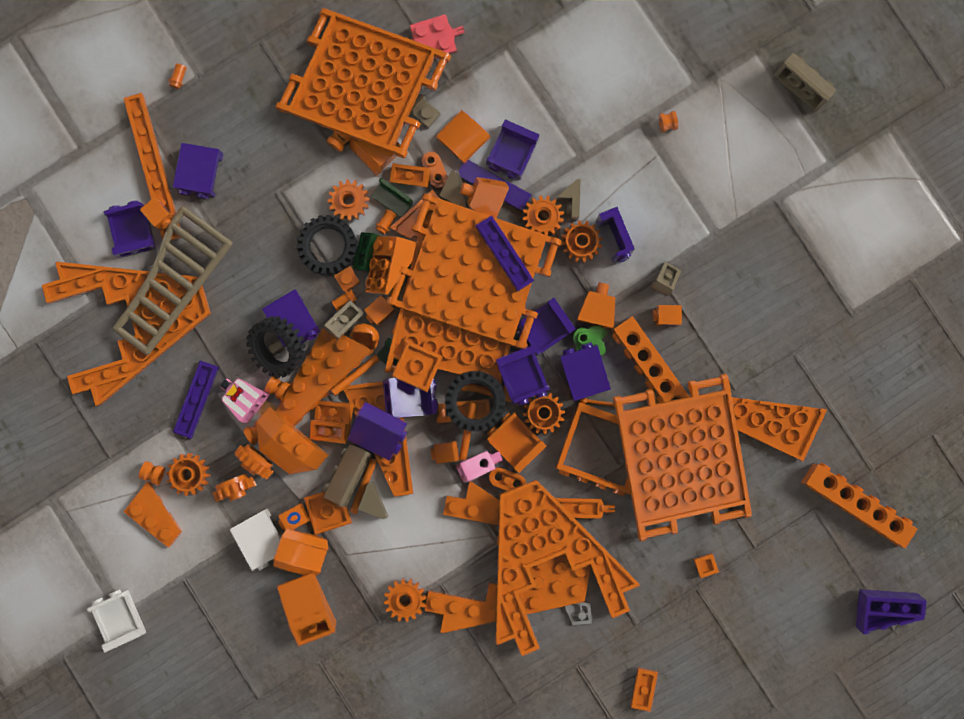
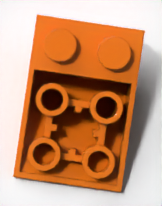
(387, 259)
(306, 609)

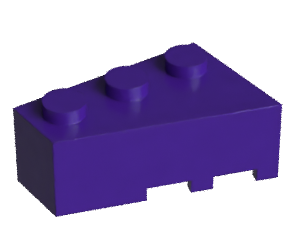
(888, 608)

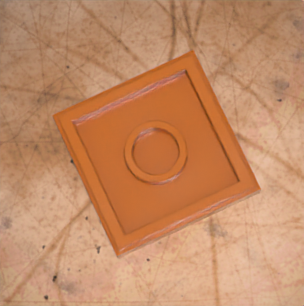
(417, 366)
(326, 514)

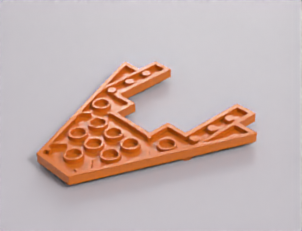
(121, 286)
(532, 532)
(554, 579)

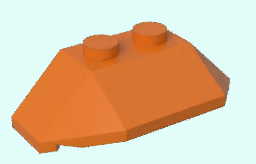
(287, 444)

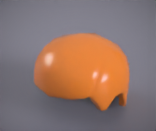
(365, 335)

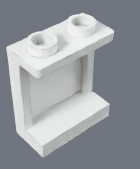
(257, 539)
(117, 619)

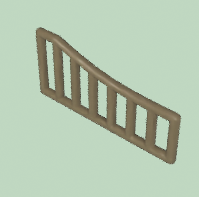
(159, 264)

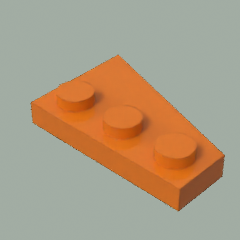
(152, 515)

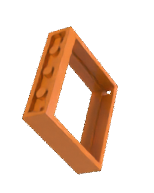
(583, 476)

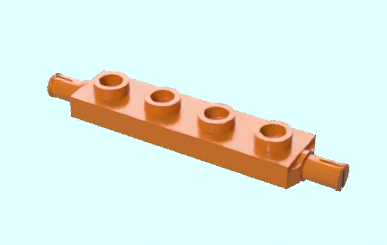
(585, 507)

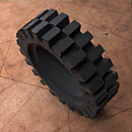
(311, 229)
(290, 338)
(475, 424)

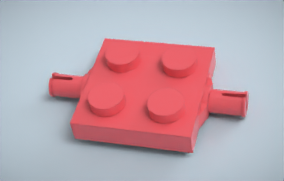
(436, 33)

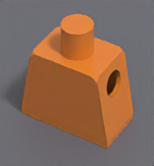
(485, 195)
(598, 308)

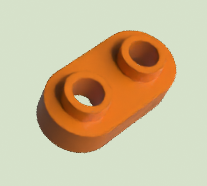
(435, 169)
(507, 480)

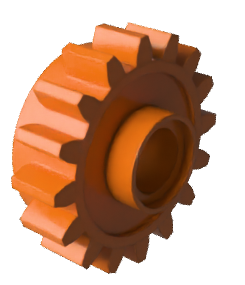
(356, 207)
(546, 207)
(581, 231)
(554, 413)
(254, 461)
(198, 472)
(234, 488)
(395, 604)

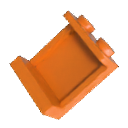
(515, 442)

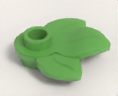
(593, 334)

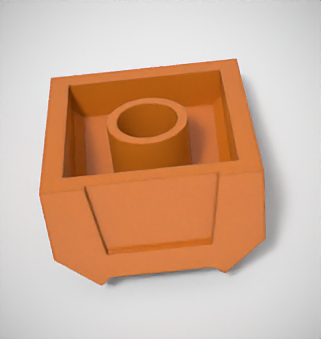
(373, 157)
(300, 552)

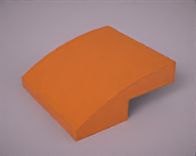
(463, 136)
(331, 421)

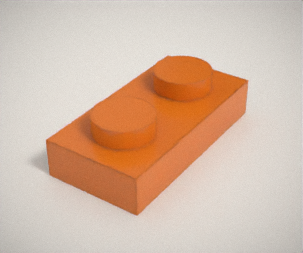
(410, 175)
(644, 689)

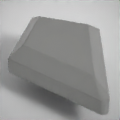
(579, 613)

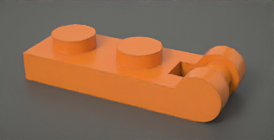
(481, 411)

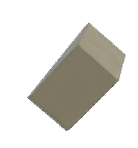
(451, 189)
(372, 503)

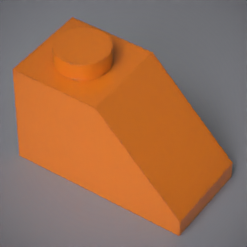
(445, 452)

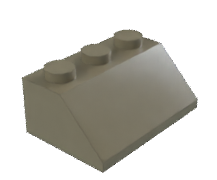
(805, 82)
(346, 475)

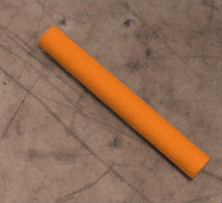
(354, 375)
(467, 434)
(365, 480)

